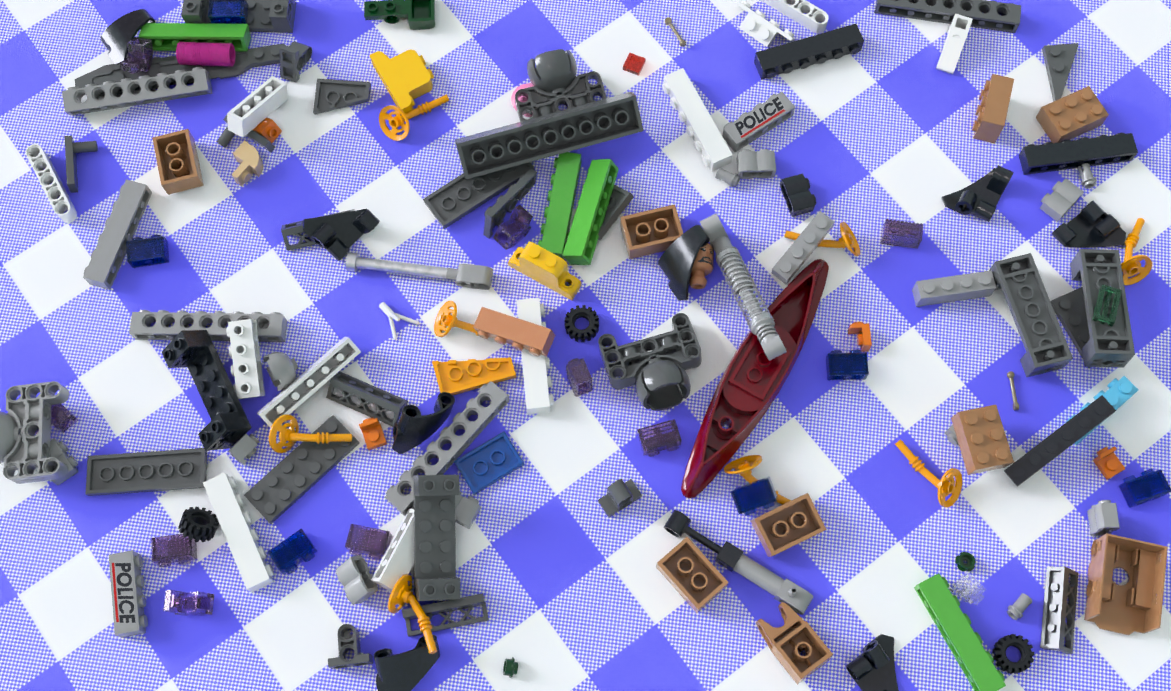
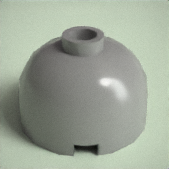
(281, 369)

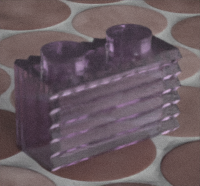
(901, 233)
(579, 377)
(659, 438)
(367, 541)
(173, 549)

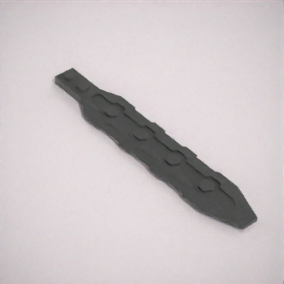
(243, 62)

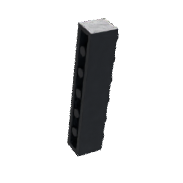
(808, 51)
(1074, 153)
(1060, 440)

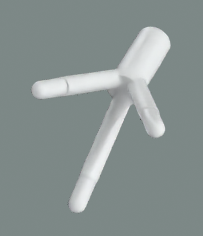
(387, 310)

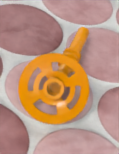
(399, 119)
(847, 239)
(1132, 265)
(444, 316)
(292, 436)
(744, 466)
(945, 485)
(402, 594)

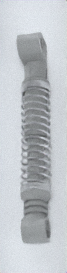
(729, 259)

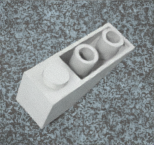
(954, 43)

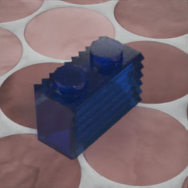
(228, 11)
(147, 251)
(847, 365)
(1144, 488)
(754, 495)
(292, 552)

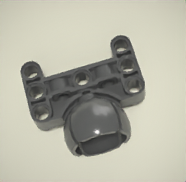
(556, 84)
(655, 371)

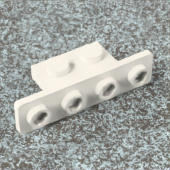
(760, 28)

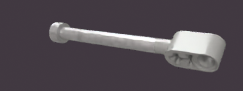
(466, 275)

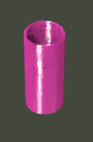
(210, 54)

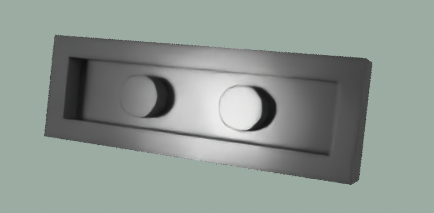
(227, 136)
(71, 149)

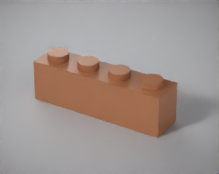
(514, 331)

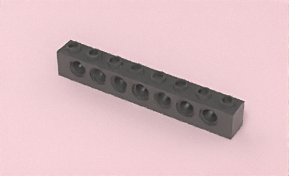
(995, 14)

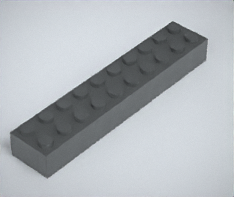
(549, 135)

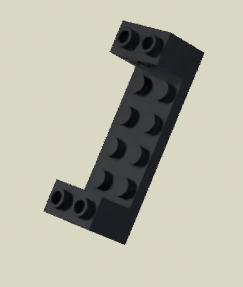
(197, 352)

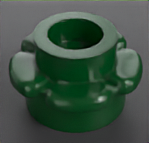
(959, 560)
(510, 667)

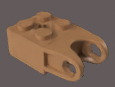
(793, 638)

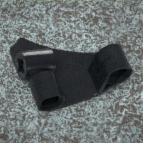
(122, 31)
(981, 196)
(1091, 229)
(339, 231)
(679, 260)
(415, 429)
(875, 666)
(405, 669)

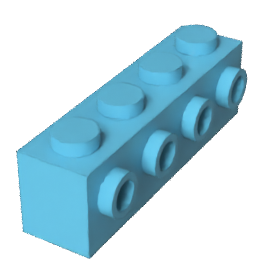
(1117, 395)

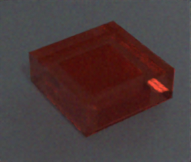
(634, 64)

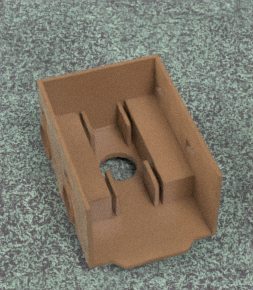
(1129, 605)

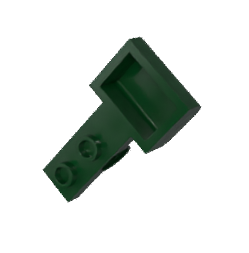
(419, 12)

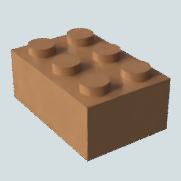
(993, 108)
(1072, 115)
(177, 161)
(650, 231)
(982, 439)
(788, 525)
(692, 574)

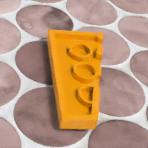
(468, 375)

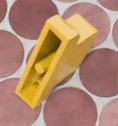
(403, 77)
(546, 269)

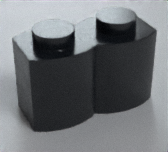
(797, 194)

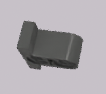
(293, 60)
(619, 496)
(345, 645)

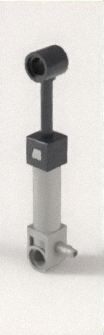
(734, 559)

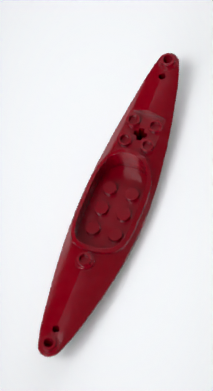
(753, 380)

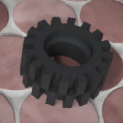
(577, 313)
(198, 524)
(1002, 660)

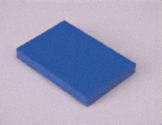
(489, 463)

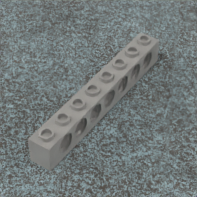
(73, 95)
(141, 321)
(487, 392)

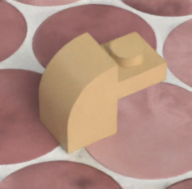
(249, 162)

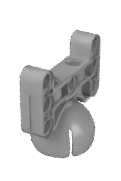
(18, 445)

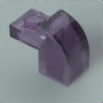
(139, 56)
(514, 229)
(61, 418)
(188, 603)

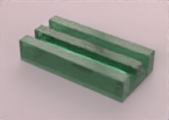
(1103, 318)

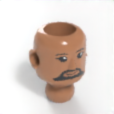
(702, 267)

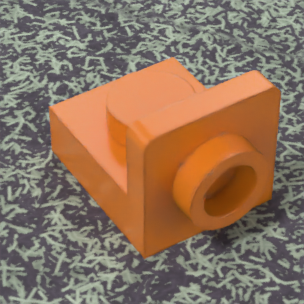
(268, 129)
(863, 335)
(373, 433)
(1108, 462)

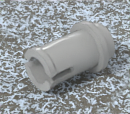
(731, 179)
(1088, 180)
(1020, 605)

